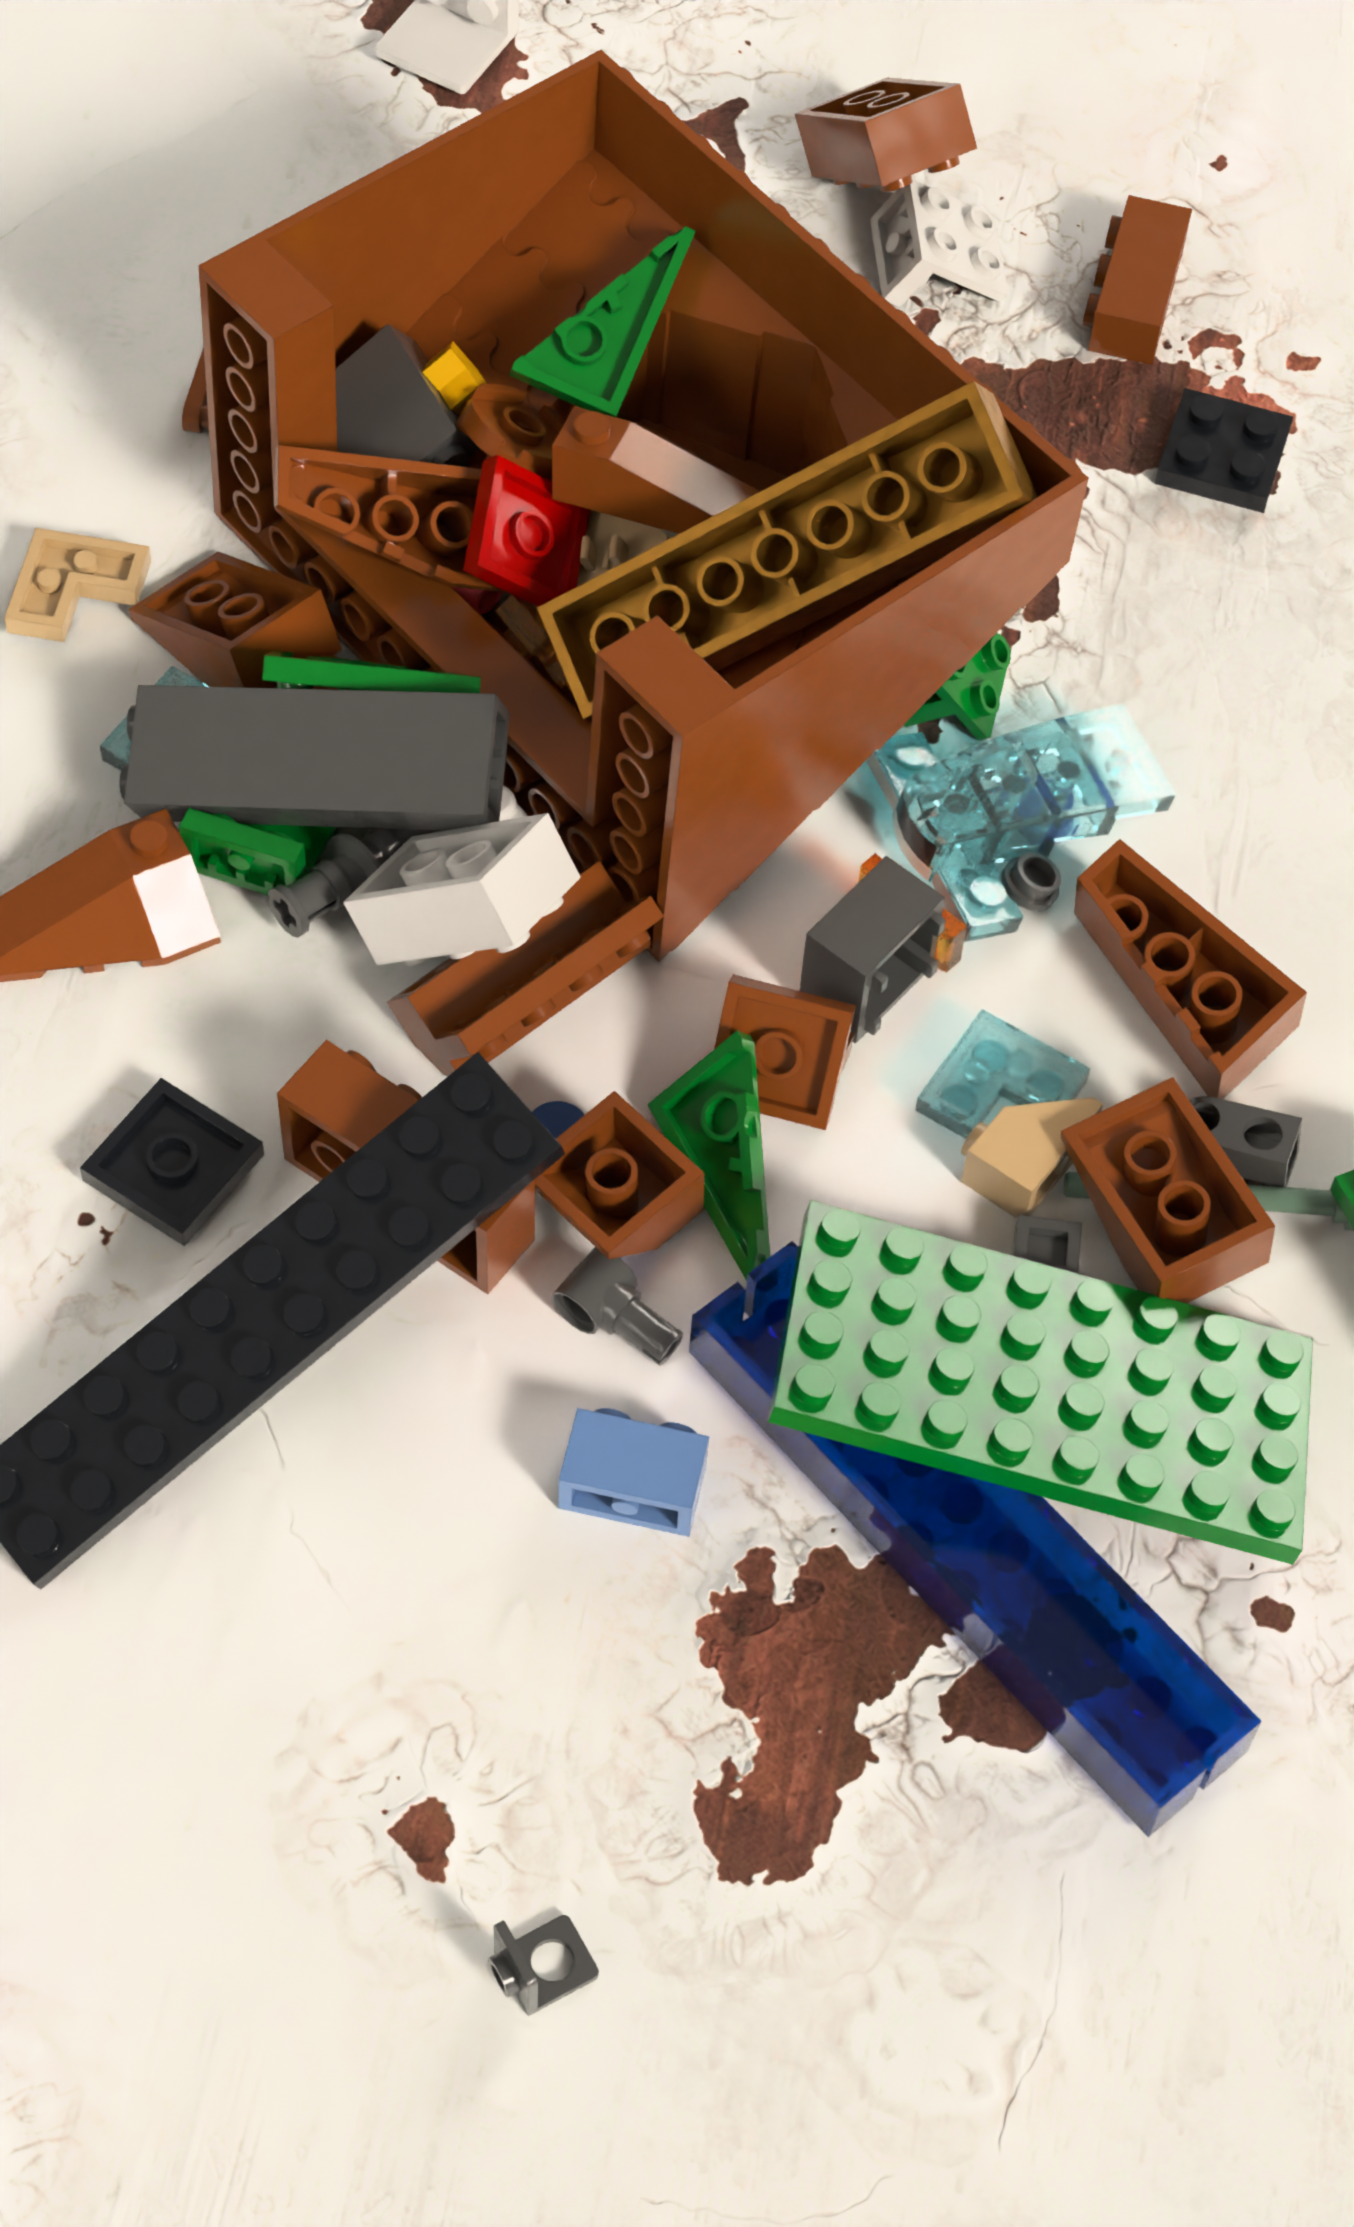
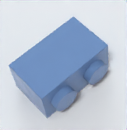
(633, 1471)

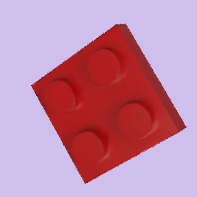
(523, 535)

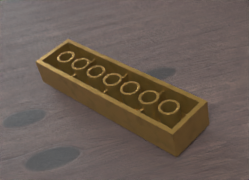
(806, 541)

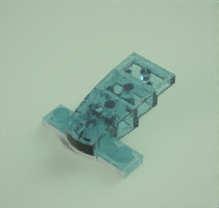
(1011, 800)

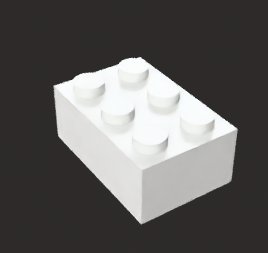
(463, 891)

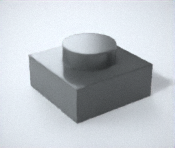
(1048, 1241)

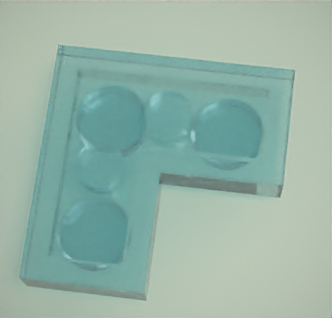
(992, 1063)

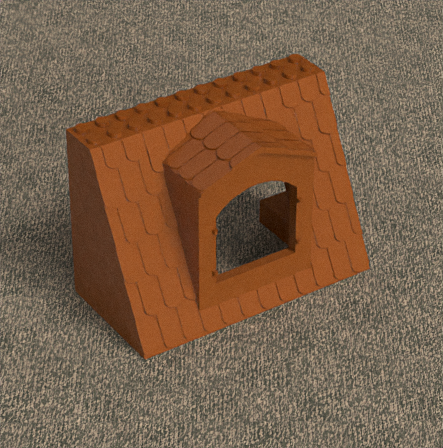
(753, 365)

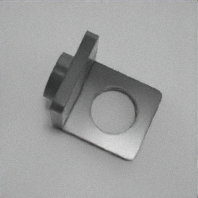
(515, 1973)

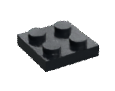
(1224, 450)
(172, 1161)

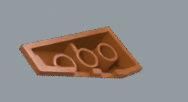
(386, 505)

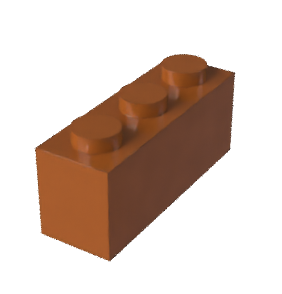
(1136, 279)

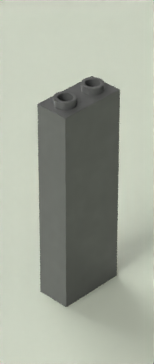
(317, 756)

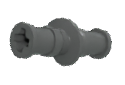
(336, 878)

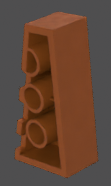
(1189, 971)

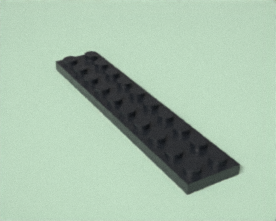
(265, 1316)

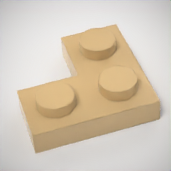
(67, 567)

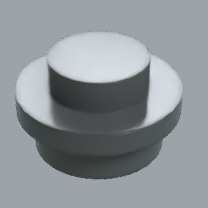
(1031, 881)

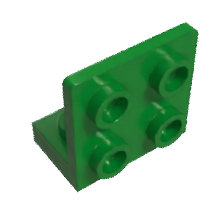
(252, 853)

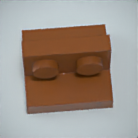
(798, 1046)

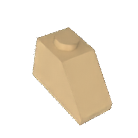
(1022, 1152)

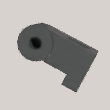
(1254, 1139)

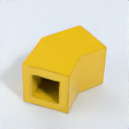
(453, 376)

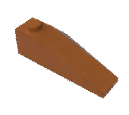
(638, 474)
(108, 903)

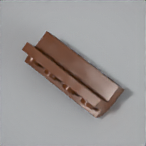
(500, 998)

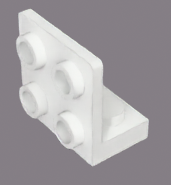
(450, 39)
(931, 233)

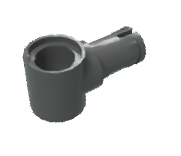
(605, 1297)

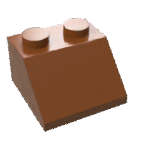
(622, 1181)

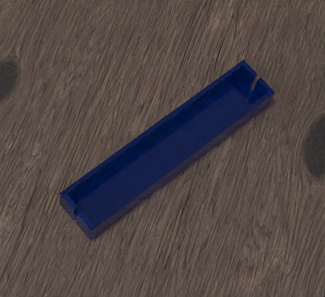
(1007, 1582)

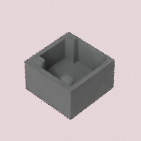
(874, 944)

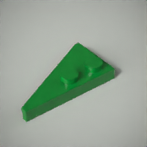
(600, 347)
(360, 675)
(717, 1125)

